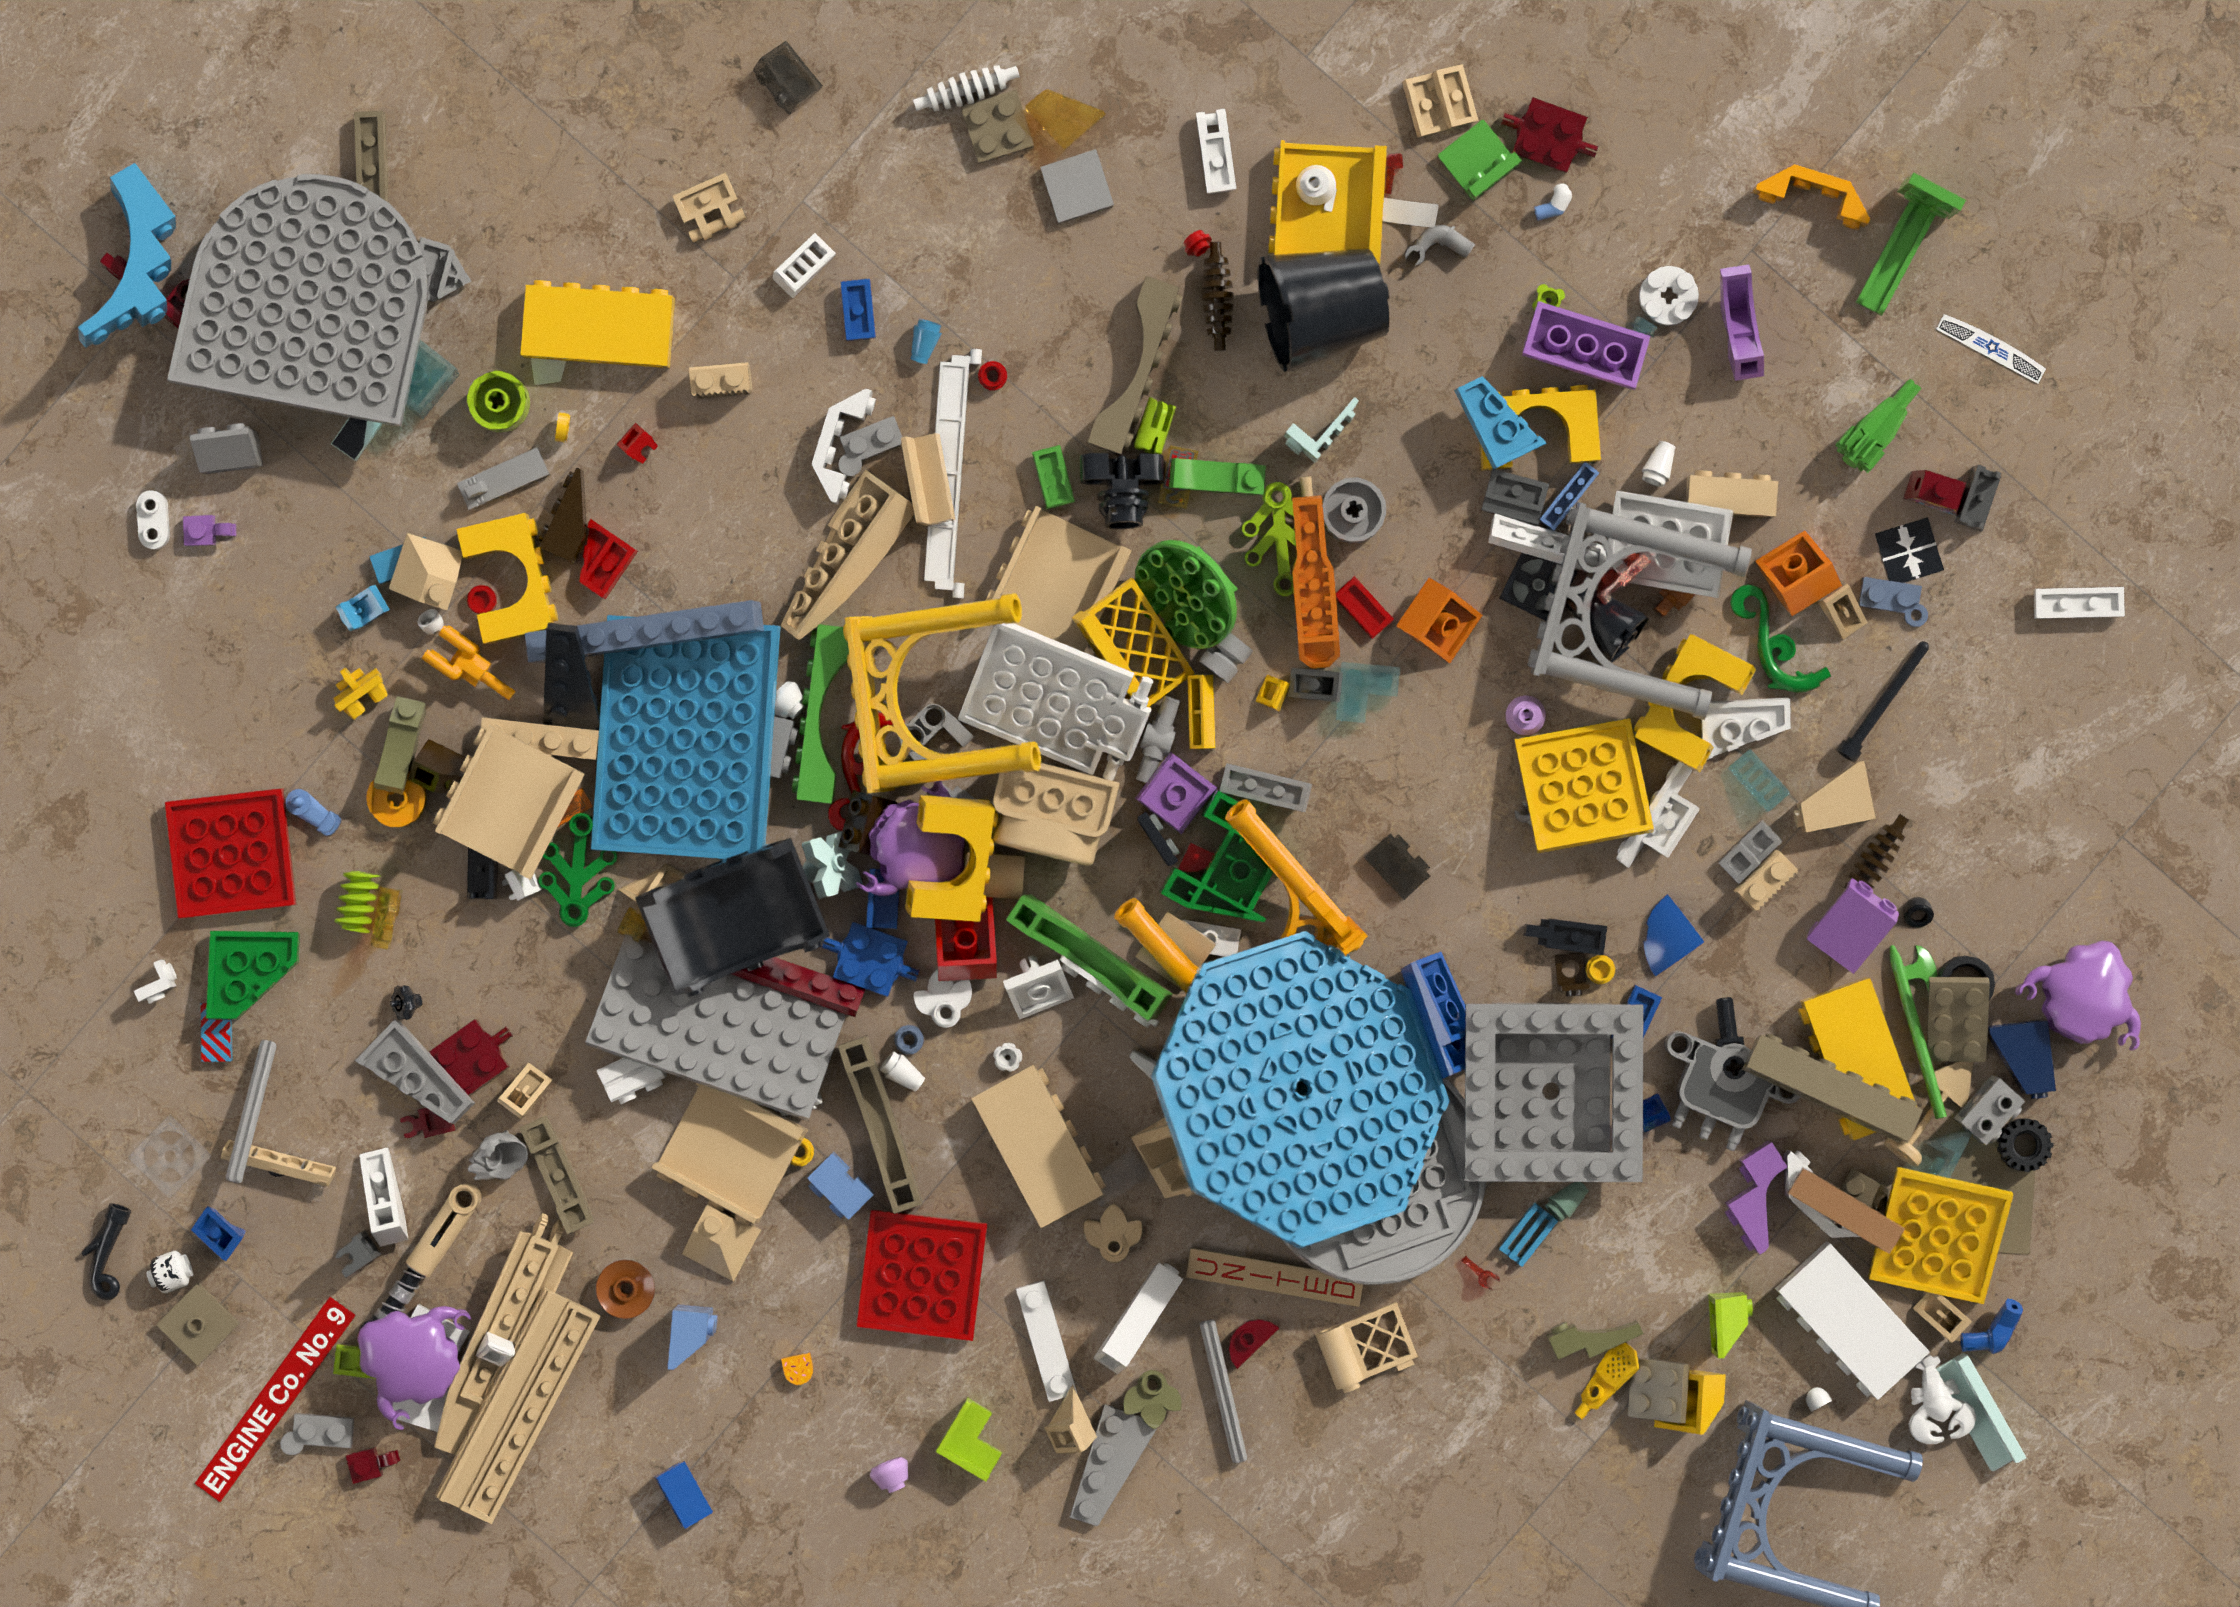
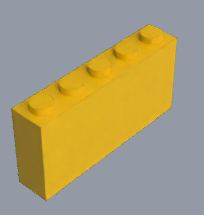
(597, 324)
(1855, 1036)

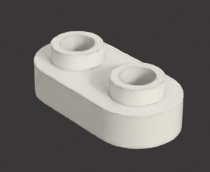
(154, 519)

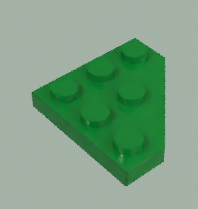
(246, 968)

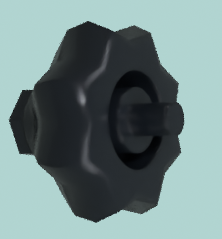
(405, 1002)

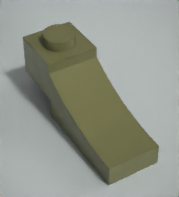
(400, 745)
(1568, 1339)

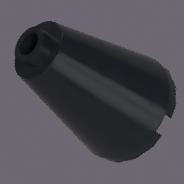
(1612, 624)

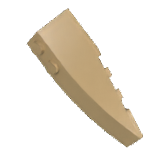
(857, 542)

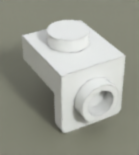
(154, 990)

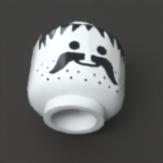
(169, 1271)

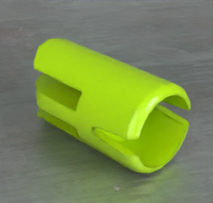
(1154, 426)

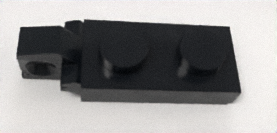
(1569, 935)

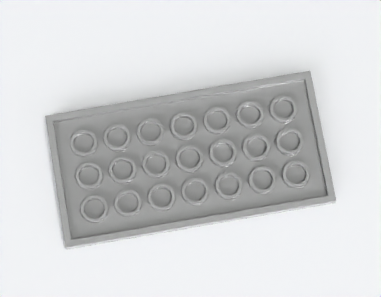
(725, 1038)

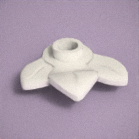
(941, 995)

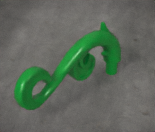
(1765, 645)

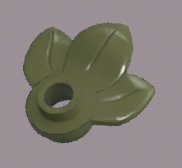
(1152, 1403)

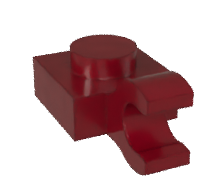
(368, 1464)

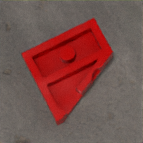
(604, 560)

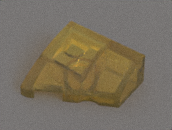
(1063, 116)
(385, 915)

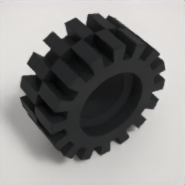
(2041, 1152)

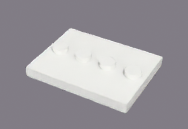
(1680, 516)

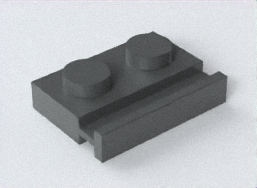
(1515, 497)

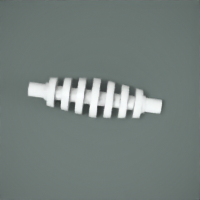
(966, 88)

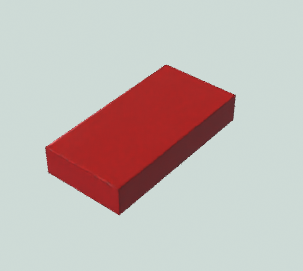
(1363, 607)

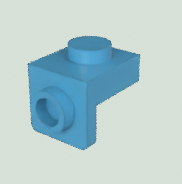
(362, 608)

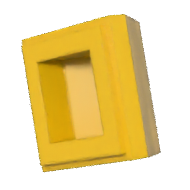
(1273, 692)

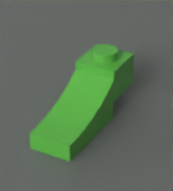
(1217, 476)

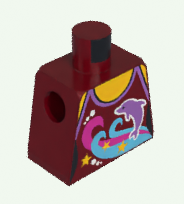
(1935, 491)

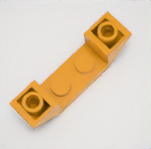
(1851, 208)

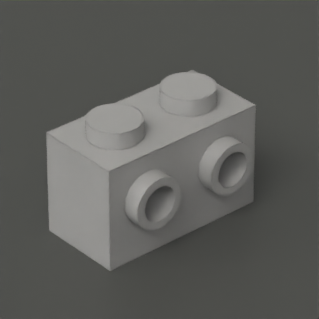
(1989, 1110)

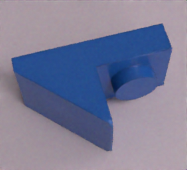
(218, 1233)

